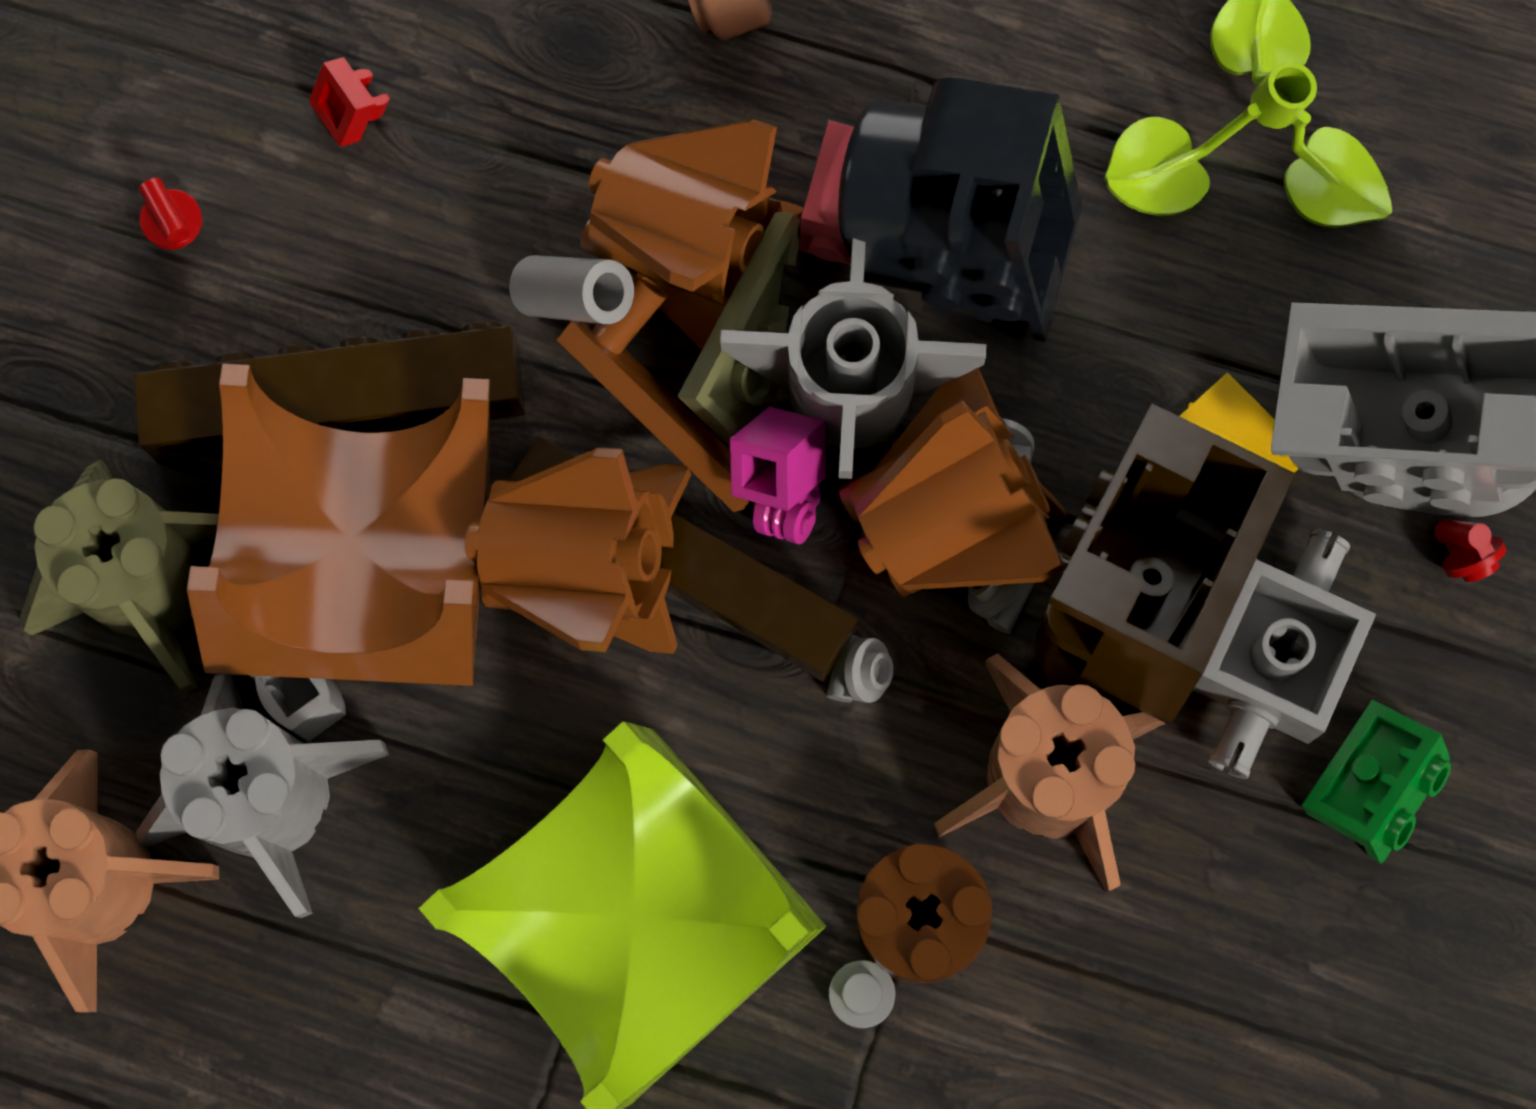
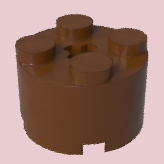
(920, 875)

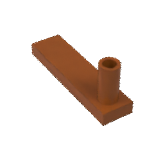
(604, 355)

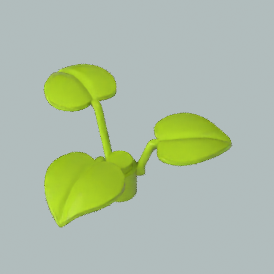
(1330, 182)

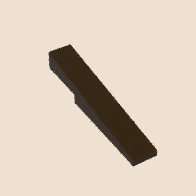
(738, 588)

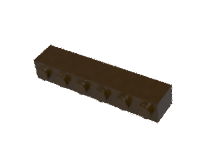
(345, 388)

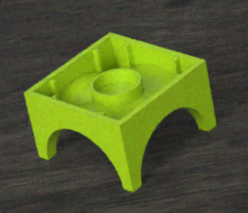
(631, 917)

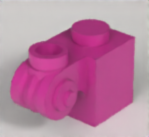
(778, 467)

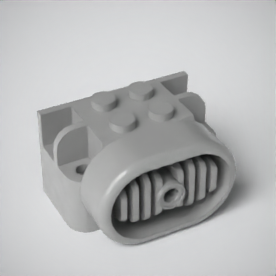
(1412, 404)

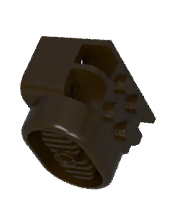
(1157, 565)

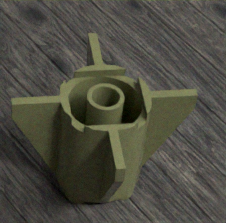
(120, 562)

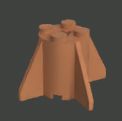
(1048, 799)
(77, 876)

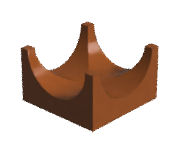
(343, 544)

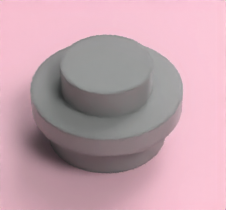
(862, 994)

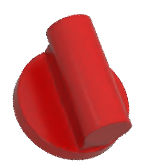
(169, 215)
(1471, 549)

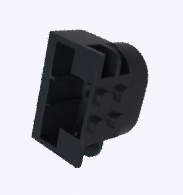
(965, 199)

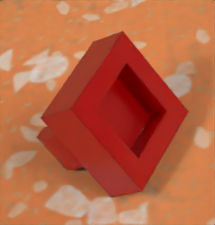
(344, 102)

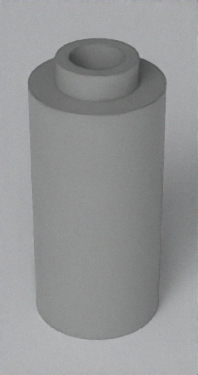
(572, 289)

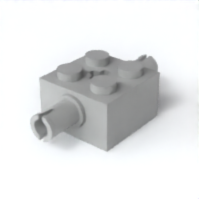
(1322, 647)

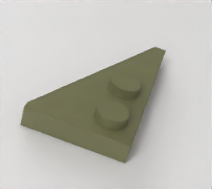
(720, 387)

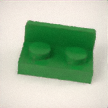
(1380, 780)

